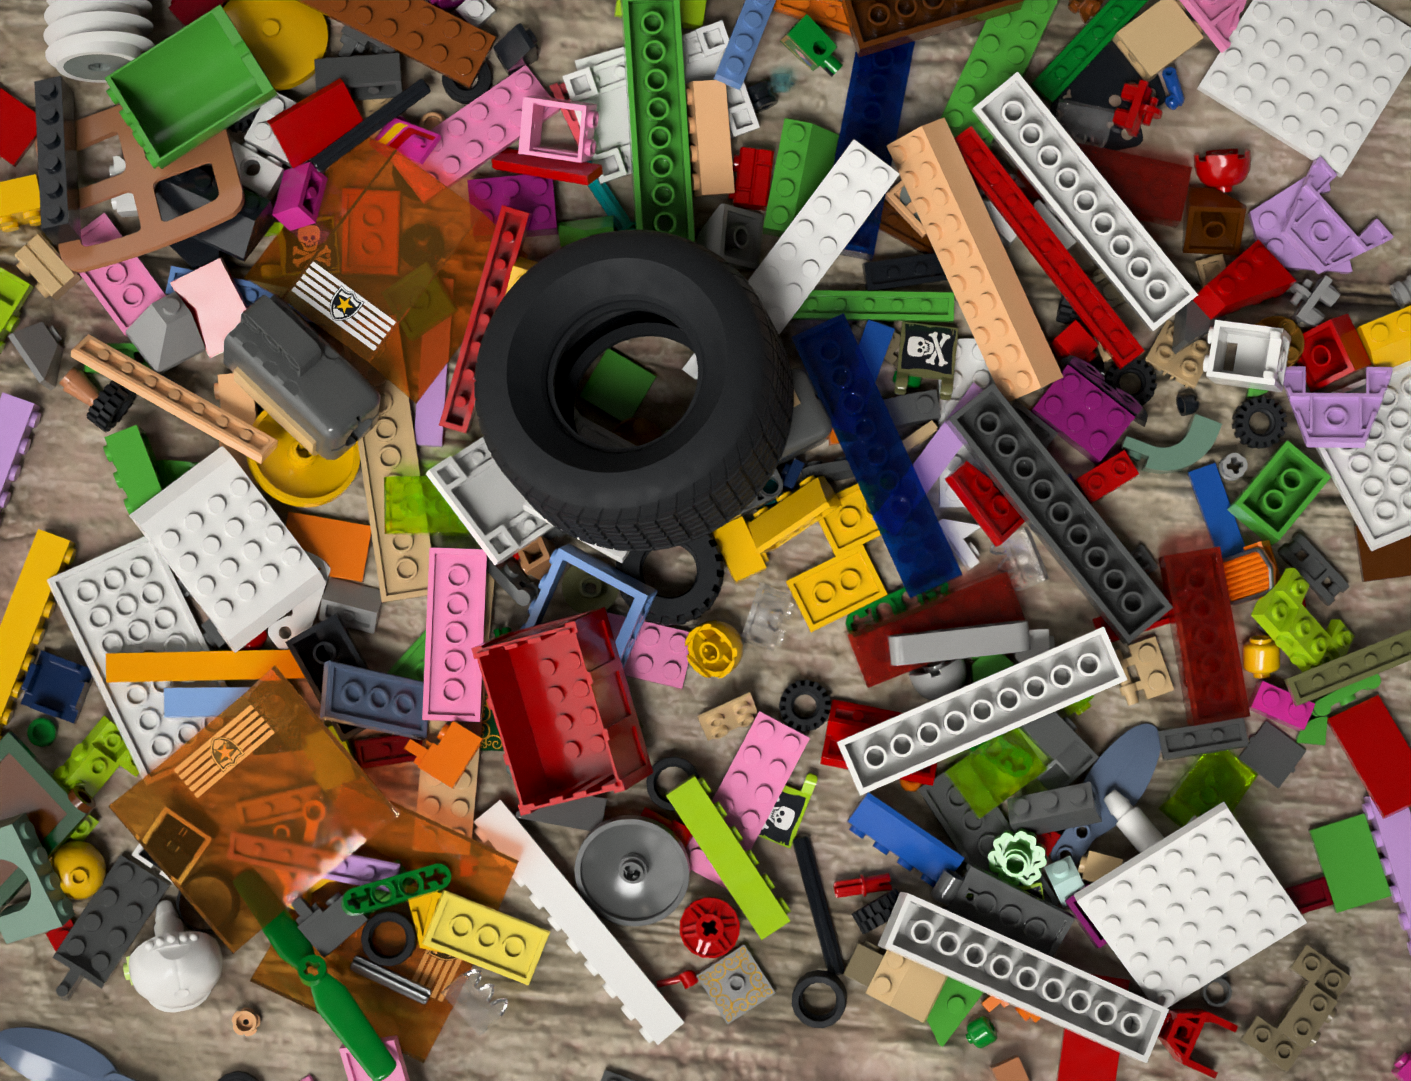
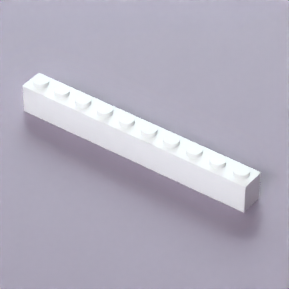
(580, 923)

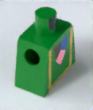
(801, 41)

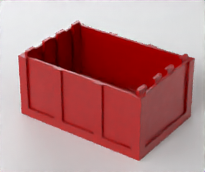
(563, 710)

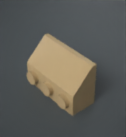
(906, 986)

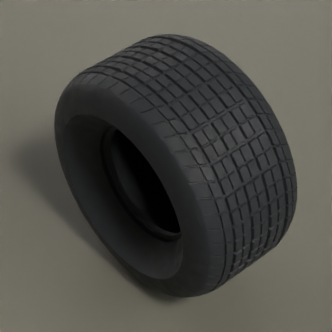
(570, 314)

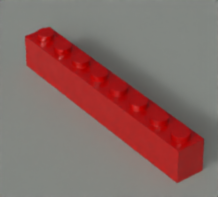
(502, 255)

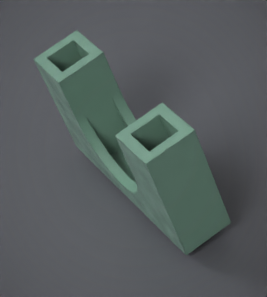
(48, 903)

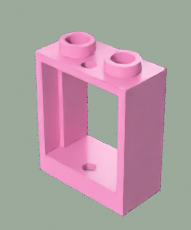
(532, 127)

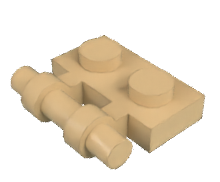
(1149, 668)

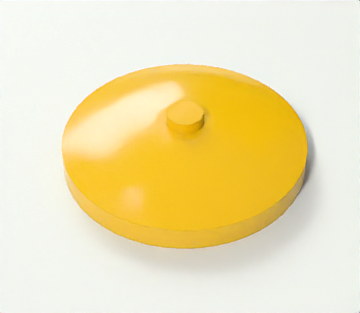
(281, 37)
(296, 475)

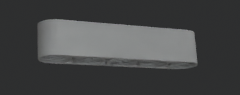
(959, 642)

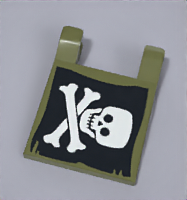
(927, 353)

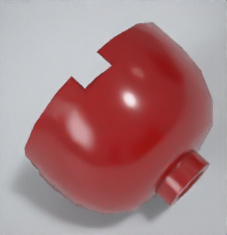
(1222, 168)

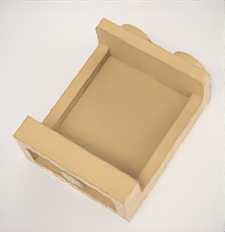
(1158, 38)

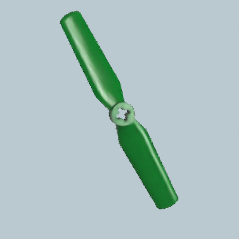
(331, 998)

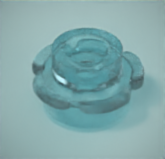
(781, 82)

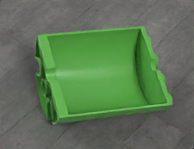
(189, 88)

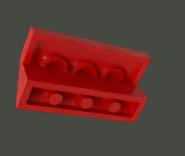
(851, 718)

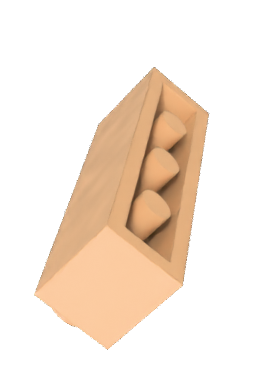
(709, 138)
(241, 405)

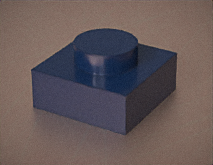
(791, 473)

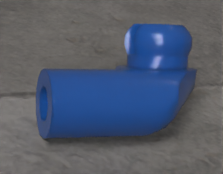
(1174, 88)

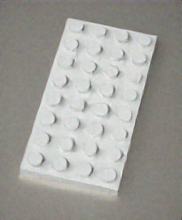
(133, 606)

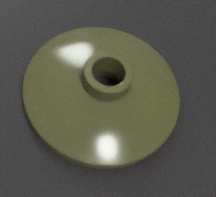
(576, 596)

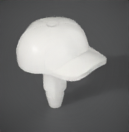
(1133, 822)
(175, 966)

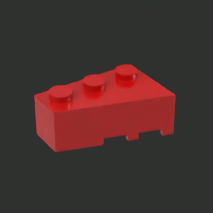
(1244, 282)

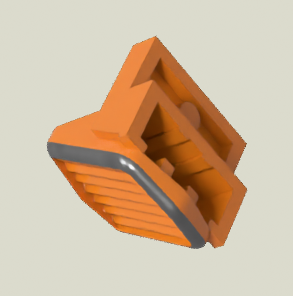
(1251, 573)

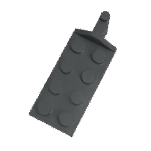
(108, 925)

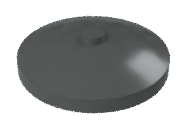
(632, 870)

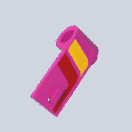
(408, 139)

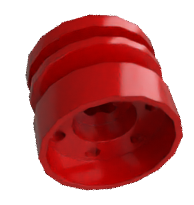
(726, 923)

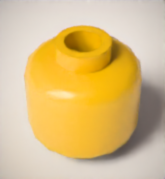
(1261, 656)

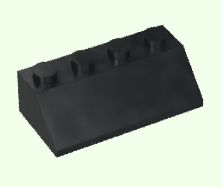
(197, 188)
(323, 643)

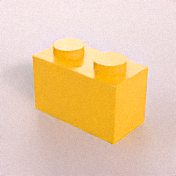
(739, 550)

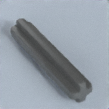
(391, 979)

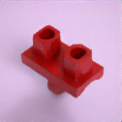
(1139, 96)

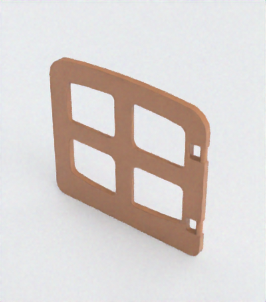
(140, 180)

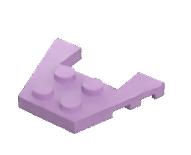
(1268, 222)
(1319, 231)
(1336, 418)

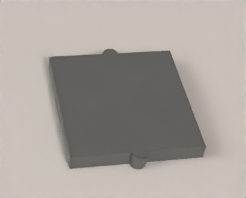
(1272, 754)

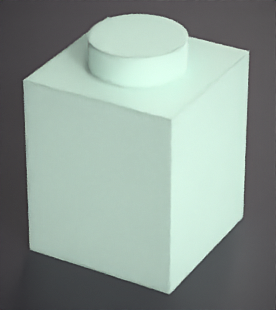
(1064, 878)

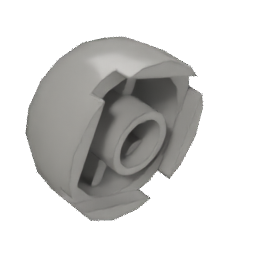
(939, 678)

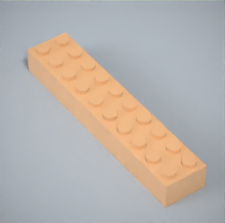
(974, 260)

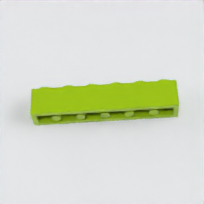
(728, 857)

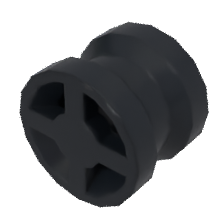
(761, 96)

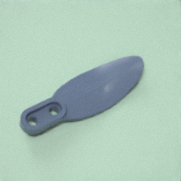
(1122, 767)
(55, 1057)

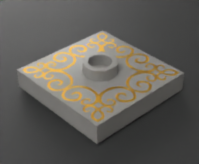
(735, 984)

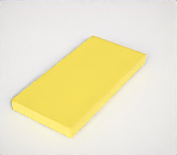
(485, 937)

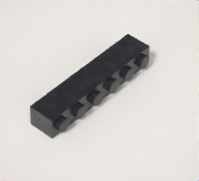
(57, 160)

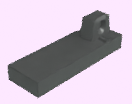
(1202, 739)

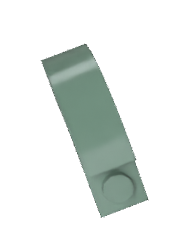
(1194, 445)

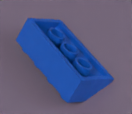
(902, 838)

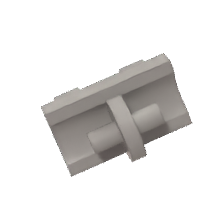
(1321, 291)

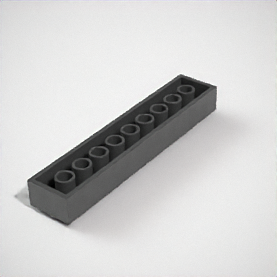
(1058, 514)

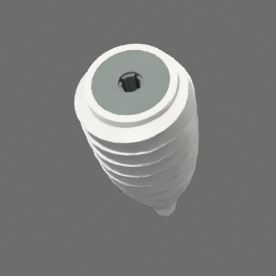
(95, 36)

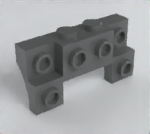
(1064, 748)

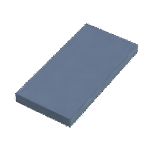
(373, 700)

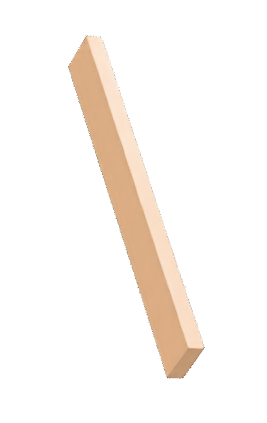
(174, 398)

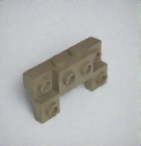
(1303, 1015)

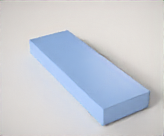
(199, 701)

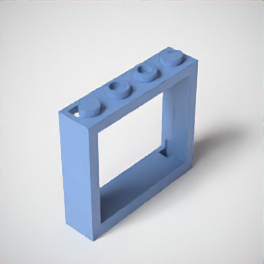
(642, 593)

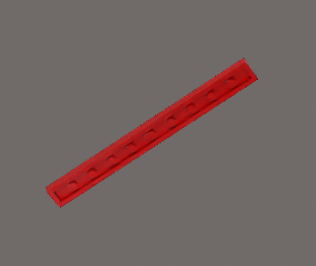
(1048, 250)

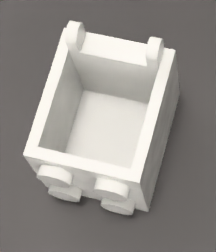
(1259, 355)

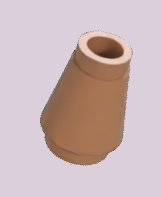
(79, 386)

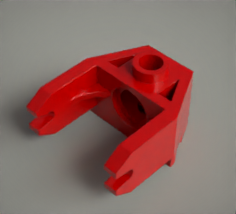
(1189, 1025)

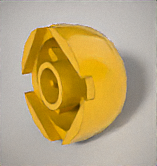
(714, 648)
(79, 869)

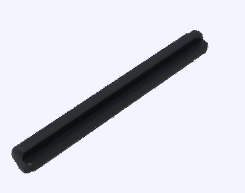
(370, 125)
(818, 905)

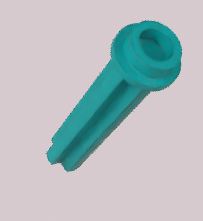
(611, 205)

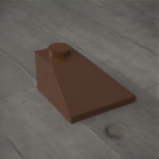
(1212, 222)

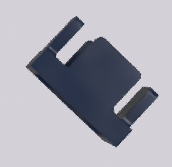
(56, 687)

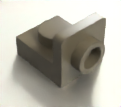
(1106, 289)

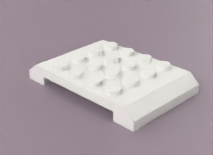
(607, 88)
(487, 501)
(228, 548)

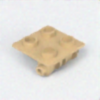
(1185, 365)
(726, 717)

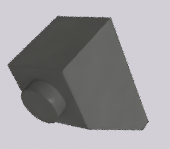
(1190, 326)

